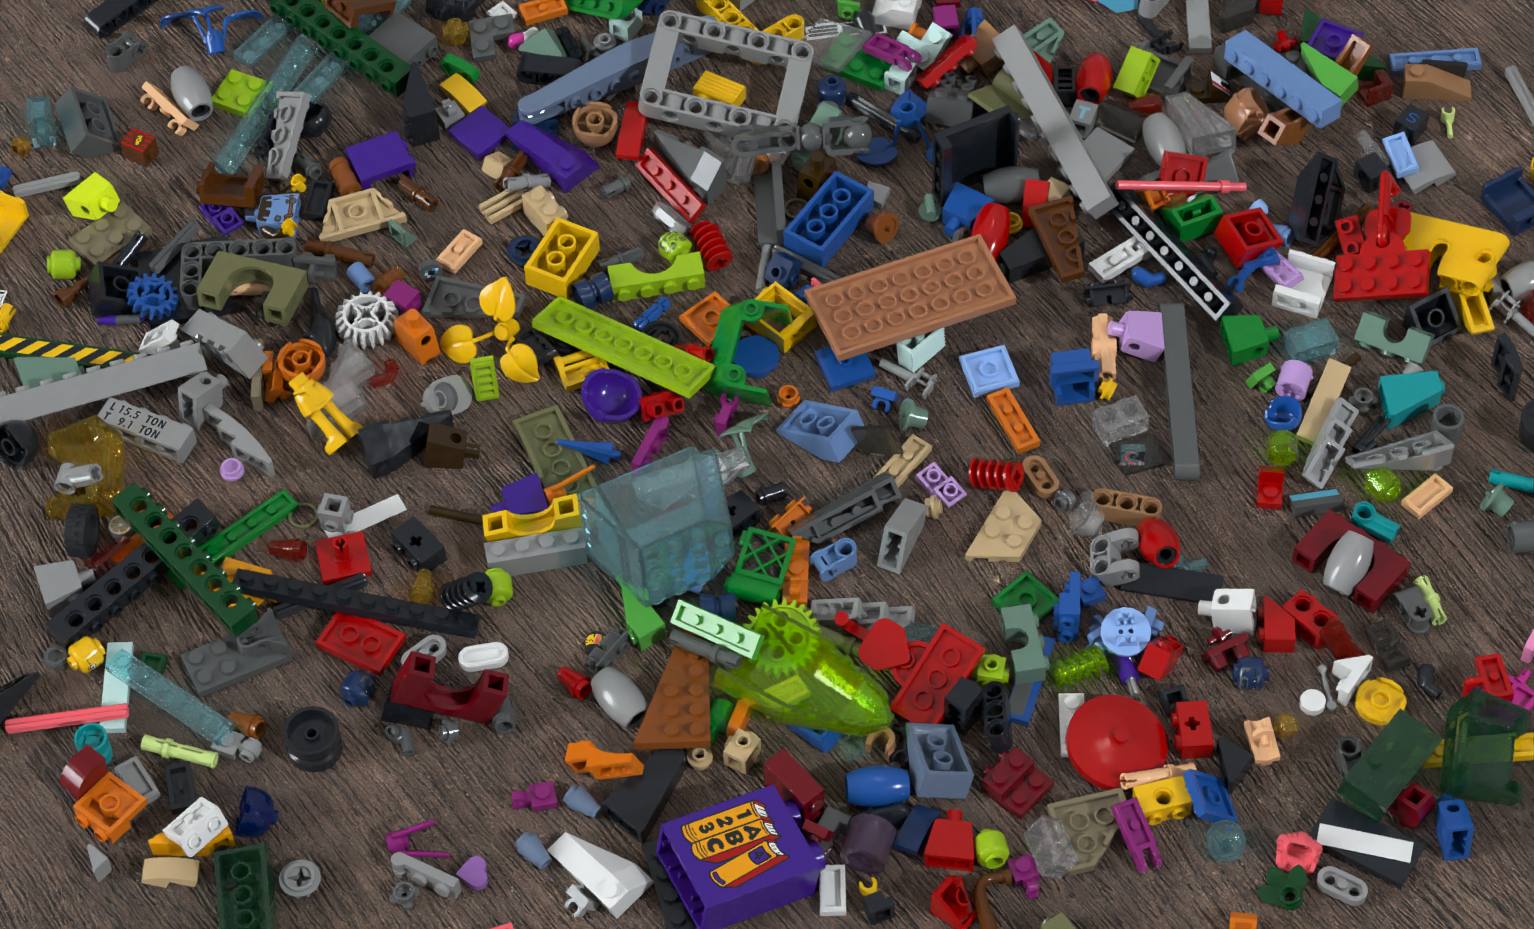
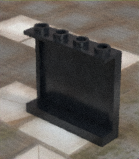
(973, 150)

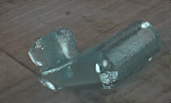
(1194, 565)

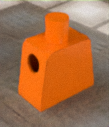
(410, 331)

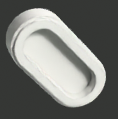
(483, 656)

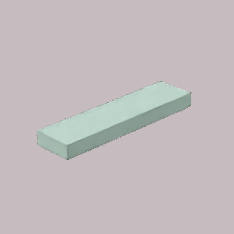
(114, 689)

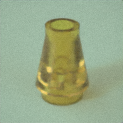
(422, 588)

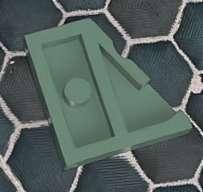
(1045, 38)

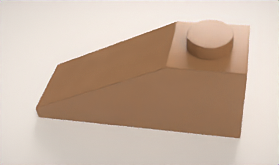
(1431, 83)

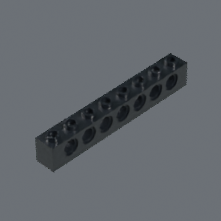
(1174, 255)
(119, 579)

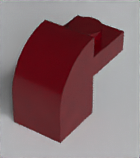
(83, 772)
(1413, 805)

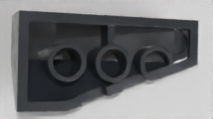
(391, 445)

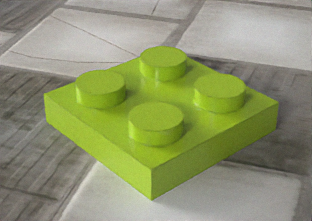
(237, 92)

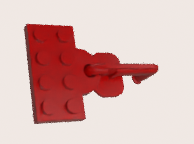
(1383, 264)
(926, 674)

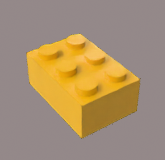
(561, 257)

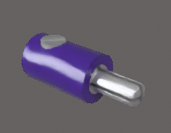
(1127, 673)

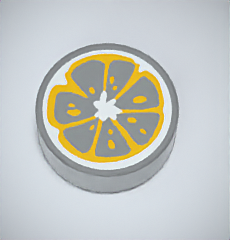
(119, 528)

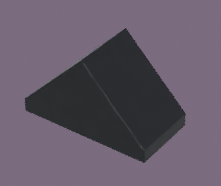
(1233, 762)

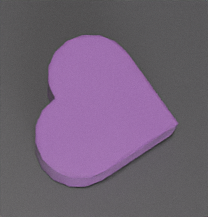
(474, 873)

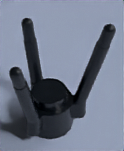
(1367, 440)

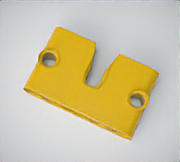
(1466, 251)

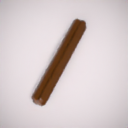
(1333, 240)

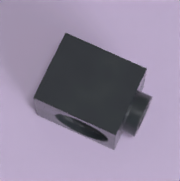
(1368, 171)

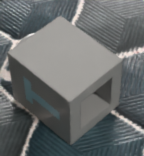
(1084, 117)

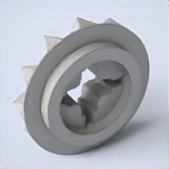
(292, 872)

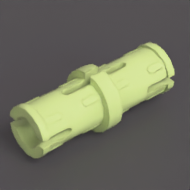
(1432, 600)

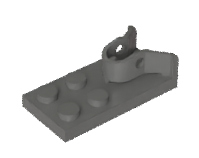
(239, 658)

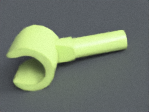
(1448, 119)

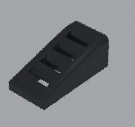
(1065, 85)

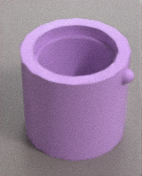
(1294, 379)

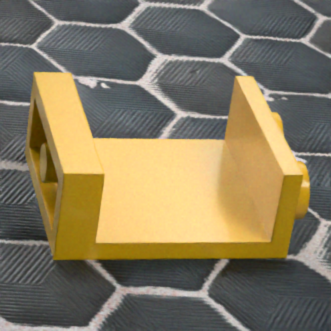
(12, 216)

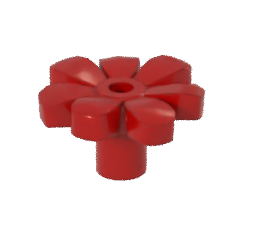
(1284, 42)

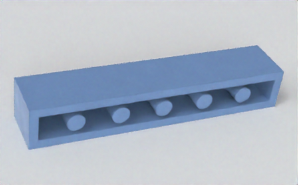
(1282, 79)

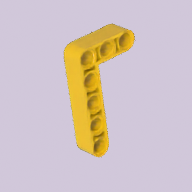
(726, 12)

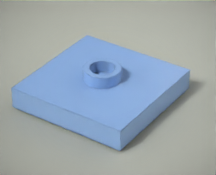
(989, 371)

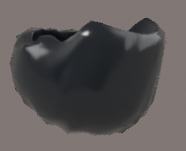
(316, 120)

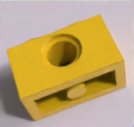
(1168, 790)

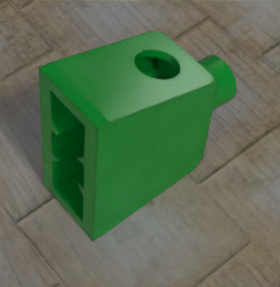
(1246, 337)

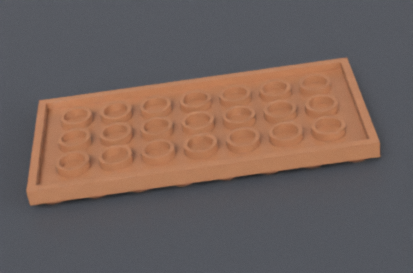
(909, 297)

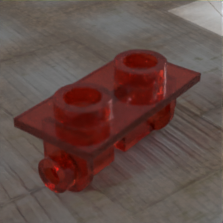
(1339, 640)

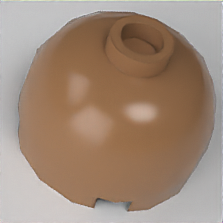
(595, 124)

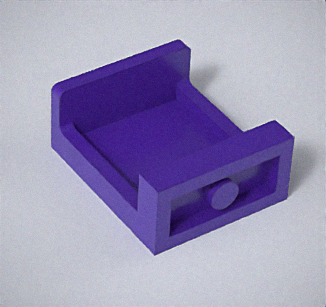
(380, 158)

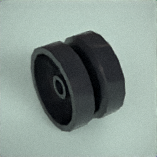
(313, 739)

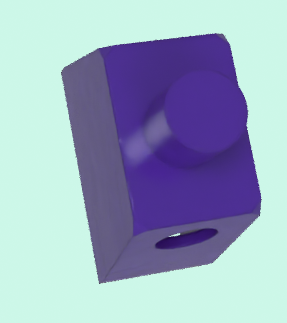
(522, 497)

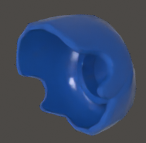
(1283, 413)

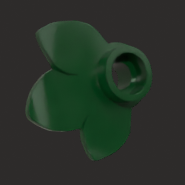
(1282, 885)

